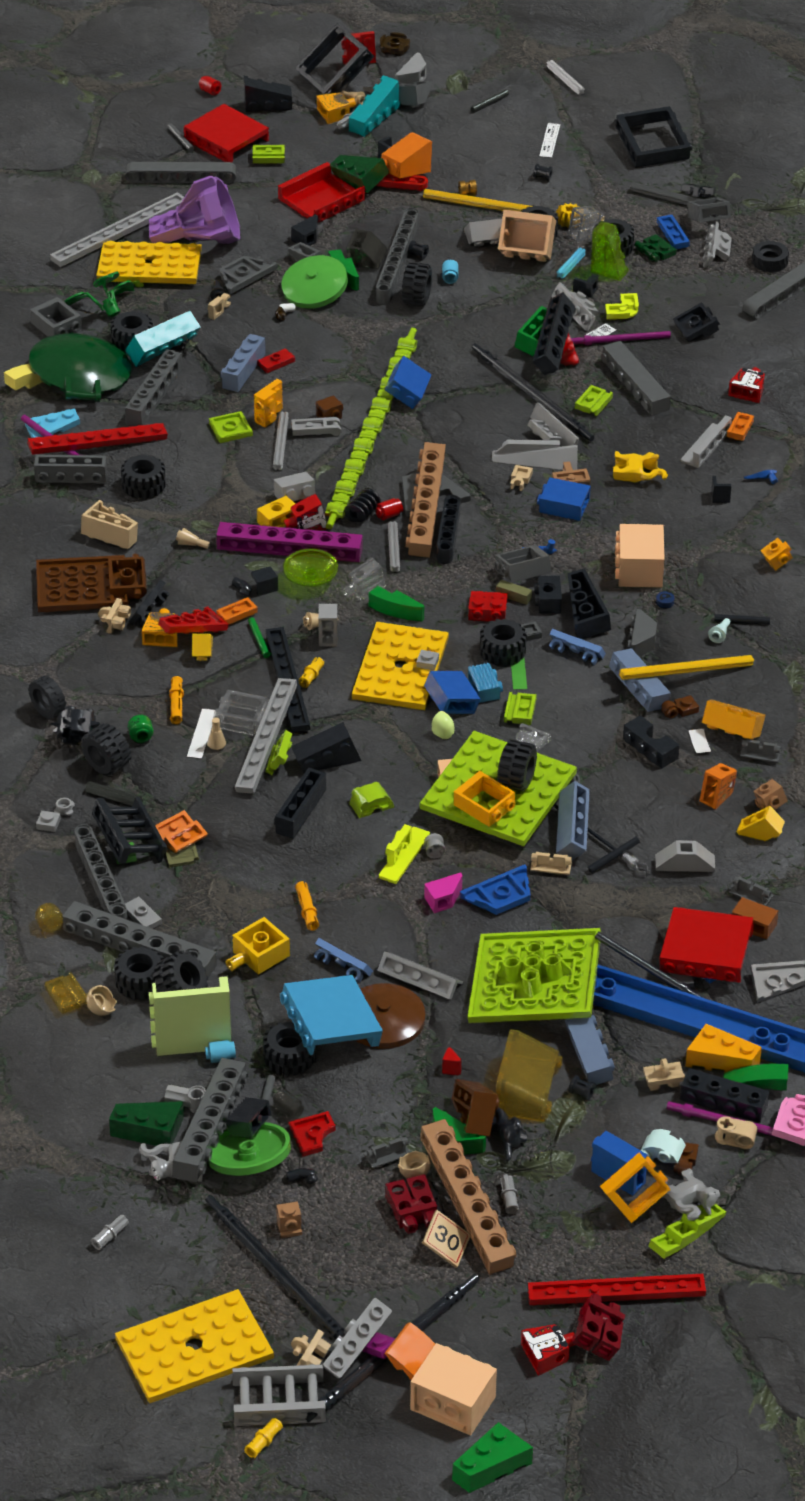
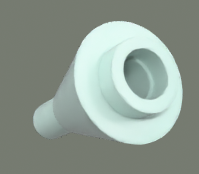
(718, 633)

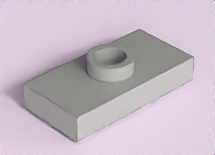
(142, 913)

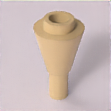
(358, 96)
(187, 538)
(311, 620)
(216, 738)

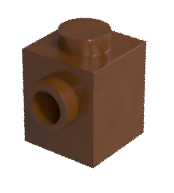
(329, 407)

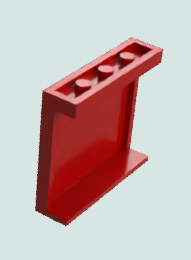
(224, 132)
(319, 193)
(706, 944)

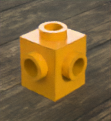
(777, 553)

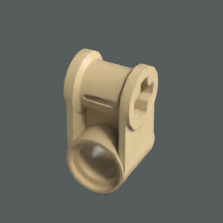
(738, 1133)

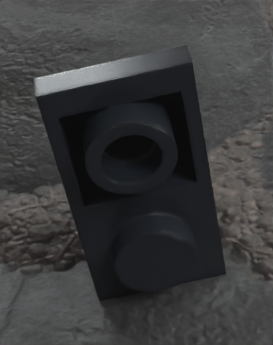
(305, 231)

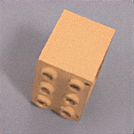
(527, 235)
(640, 555)
(453, 1389)

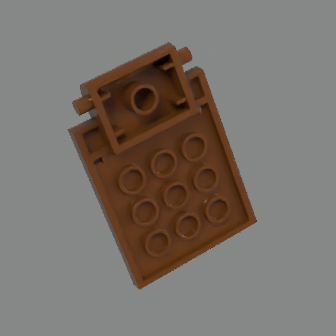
(89, 582)

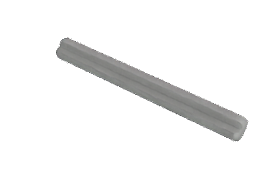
(280, 441)

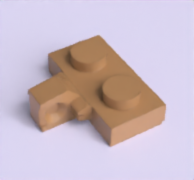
(579, 476)

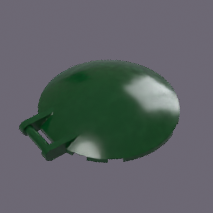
(80, 365)

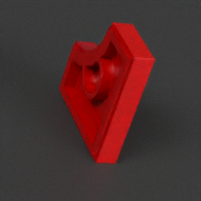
(311, 1131)

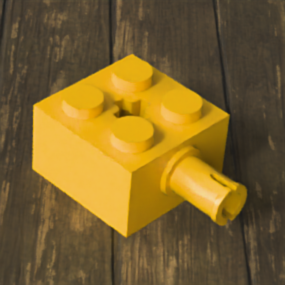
(259, 946)

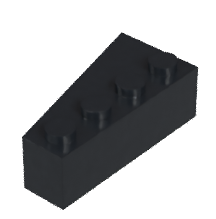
(587, 606)

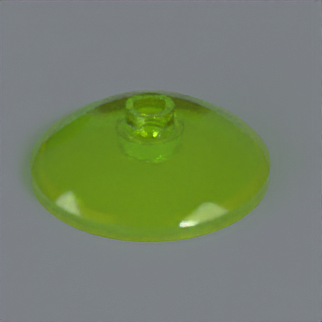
(310, 567)

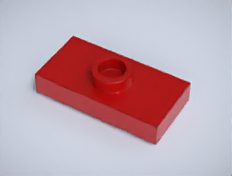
(276, 360)

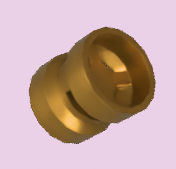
(467, 188)

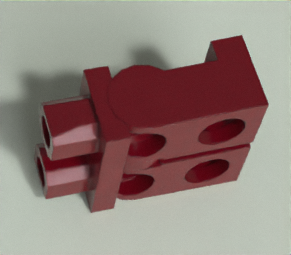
(411, 1204)
(599, 1327)

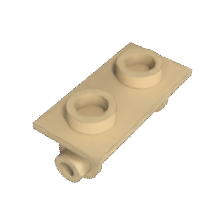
(558, 864)

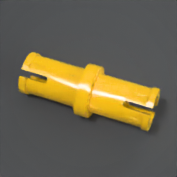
(311, 672)
(263, 1438)

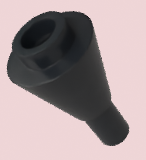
(217, 290)

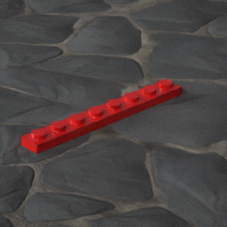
(97, 438)
(617, 1289)

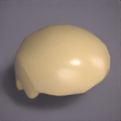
(100, 1001)
(414, 1164)

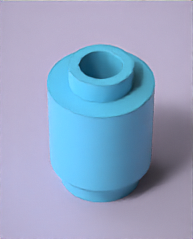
(450, 271)
(220, 1049)

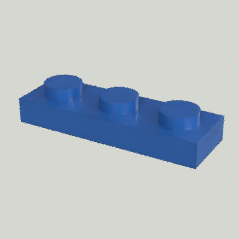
(673, 231)

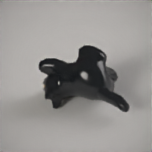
(509, 1130)

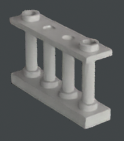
(288, 1412)

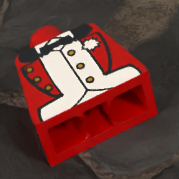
(747, 385)
(307, 515)
(546, 1347)

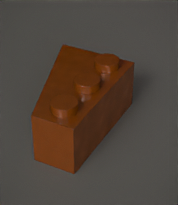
(476, 1106)

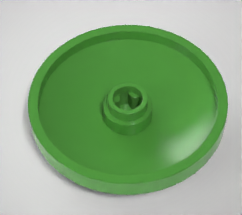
(314, 281)
(251, 1156)

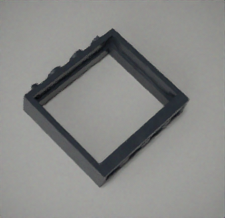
(323, 48)
(655, 156)

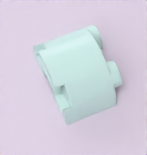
(663, 1146)

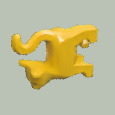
(630, 467)

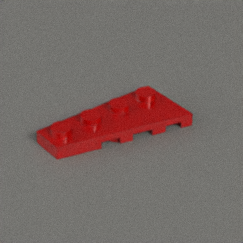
(198, 622)

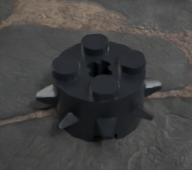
(74, 724)

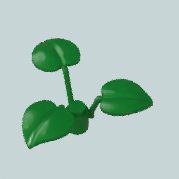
(109, 304)

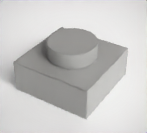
(427, 660)
(48, 821)

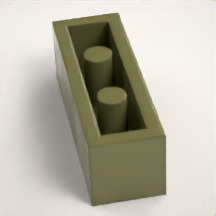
(515, 592)

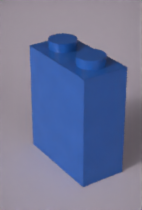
(408, 382)
(564, 498)
(452, 692)
(613, 1153)

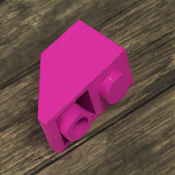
(443, 892)

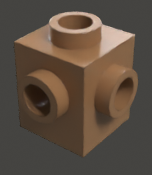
(770, 795)

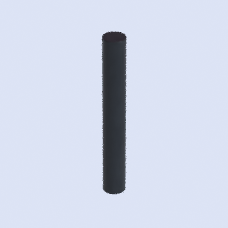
(742, 619)
(614, 854)

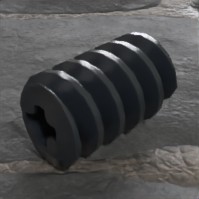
(362, 505)

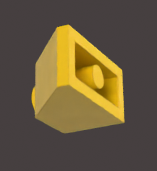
(202, 646)
(761, 825)

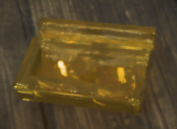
(66, 993)

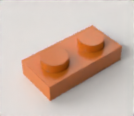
(740, 426)
(237, 610)

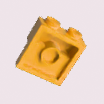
(268, 403)

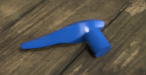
(764, 474)
(549, 549)

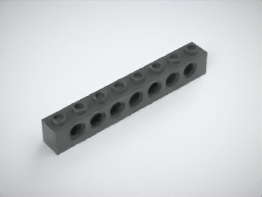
(125, 934)
(209, 1120)

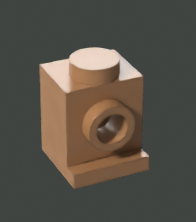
(289, 1219)

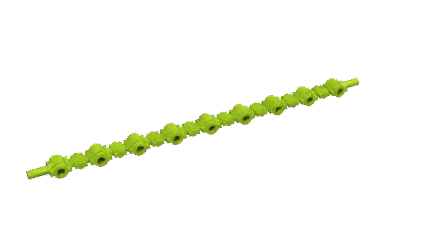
(364, 444)

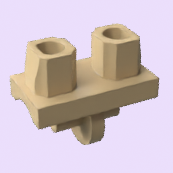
(115, 616)
(663, 1074)
(316, 1345)

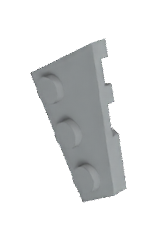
(777, 978)

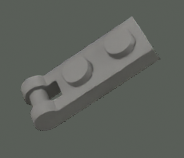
(316, 426)

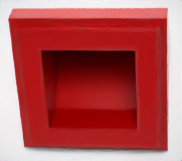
(451, 1063)

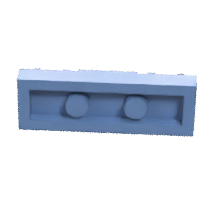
(576, 645)
(342, 959)

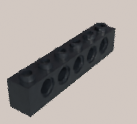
(553, 334)

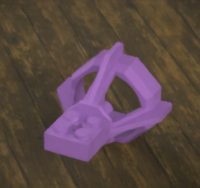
(202, 215)

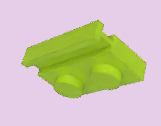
(268, 153)
(593, 400)
(520, 708)
(278, 753)

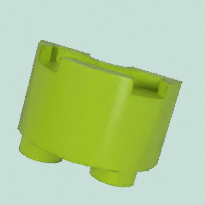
(368, 798)

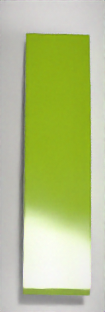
(685, 1231)

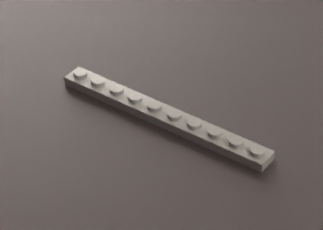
(115, 230)

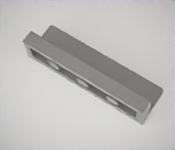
(707, 443)
(418, 975)

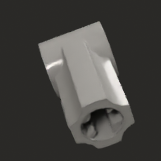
(190, 1096)

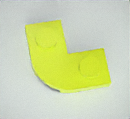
(627, 309)

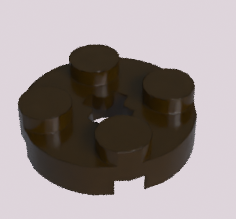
(394, 44)

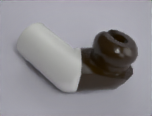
(282, 309)

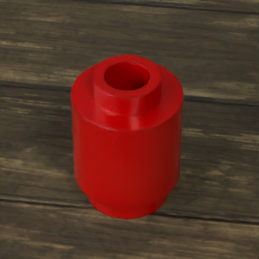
(210, 85)
(389, 509)

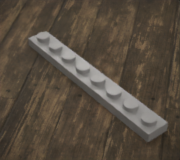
(266, 736)

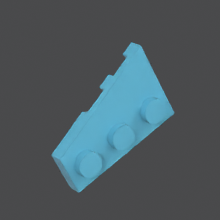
(55, 422)

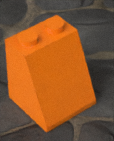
(409, 156)

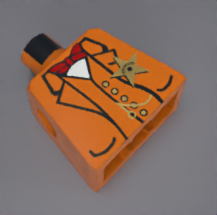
(718, 785)

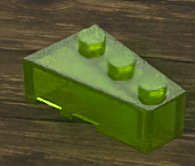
(606, 252)

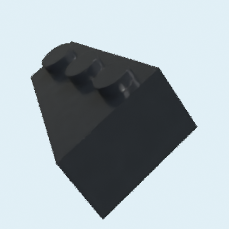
(266, 96)
(326, 749)

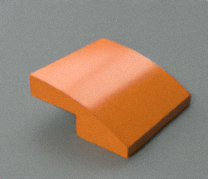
(180, 831)
(409, 1349)

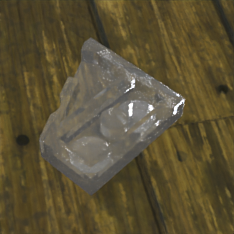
(532, 735)

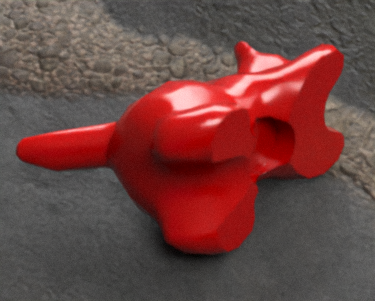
(569, 354)

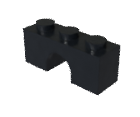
(640, 736)

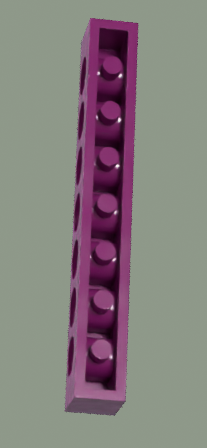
(287, 541)

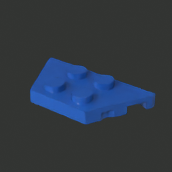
(500, 891)

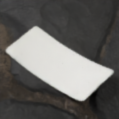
(699, 741)

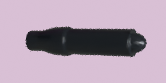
(436, 1197)

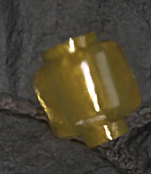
(49, 917)

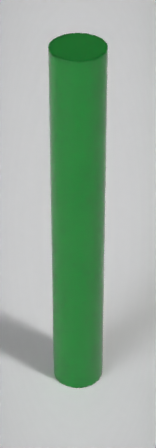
(259, 638)

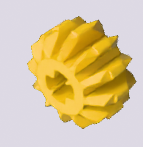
(564, 214)

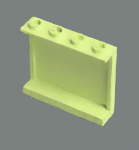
(189, 1018)

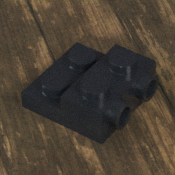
(697, 322)

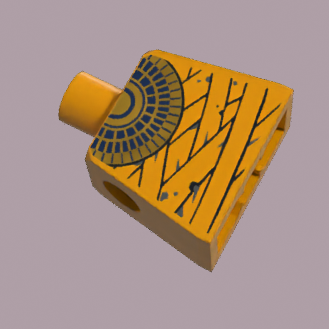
(334, 106)
(154, 635)

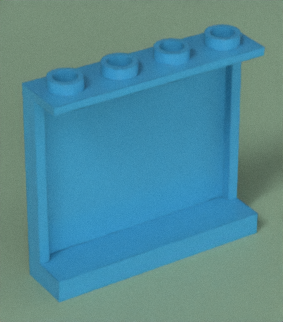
(330, 1011)

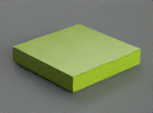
(230, 427)

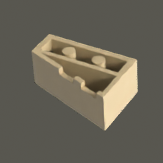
(109, 526)

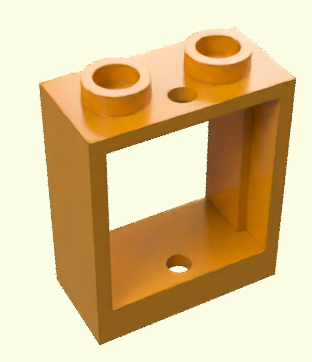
(481, 782)
(647, 1198)

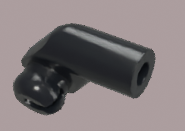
(243, 585)
(309, 1174)

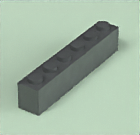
(636, 378)

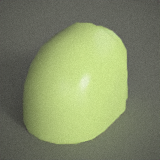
(443, 725)

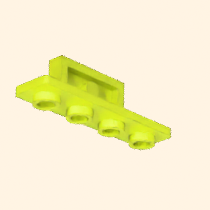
(402, 852)

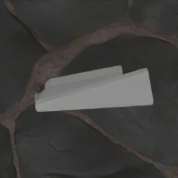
(536, 454)

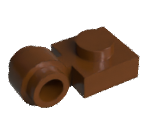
(684, 706)
(687, 1158)

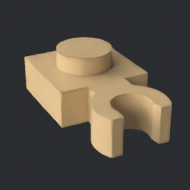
(216, 307)
(520, 476)

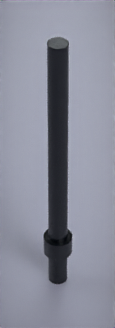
(644, 964)

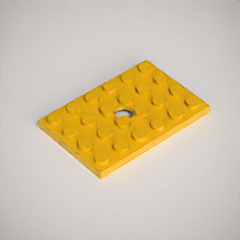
(170, 262)
(384, 682)
(165, 1364)

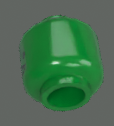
(140, 728)

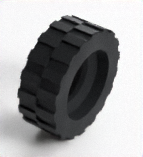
(770, 264)
(47, 696)

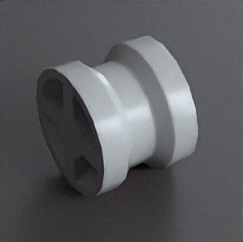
(434, 846)

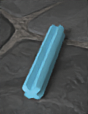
(570, 263)

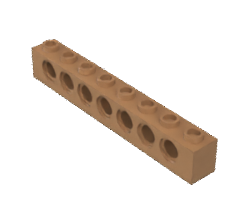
(426, 499)
(494, 1258)

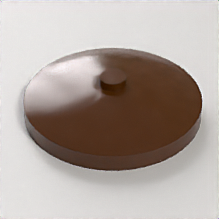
(397, 1012)

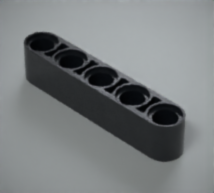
(448, 529)

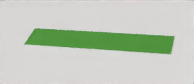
(519, 675)

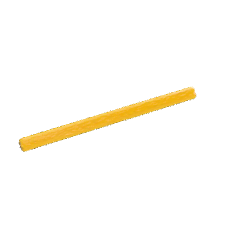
(472, 201)
(686, 667)

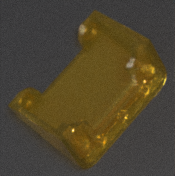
(526, 1077)

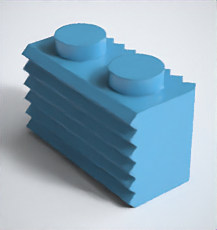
(485, 682)

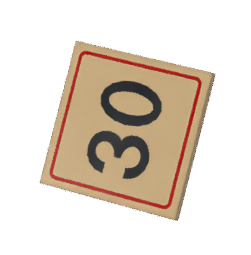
(446, 1238)

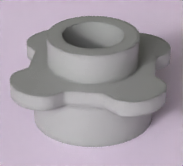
(64, 806)

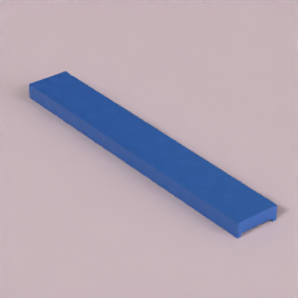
(690, 1013)

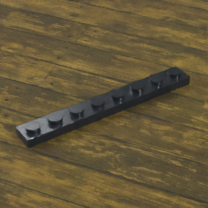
(285, 669)

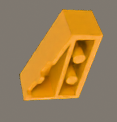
(733, 719)
(721, 1050)

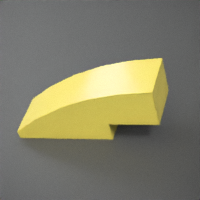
(20, 377)

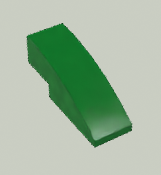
(353, 277)
(396, 604)
(761, 1076)

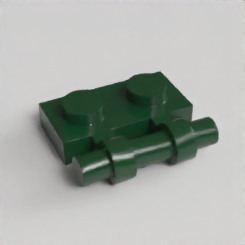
(655, 248)

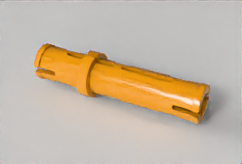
(176, 694)
(308, 911)

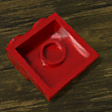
(350, 49)
(487, 606)

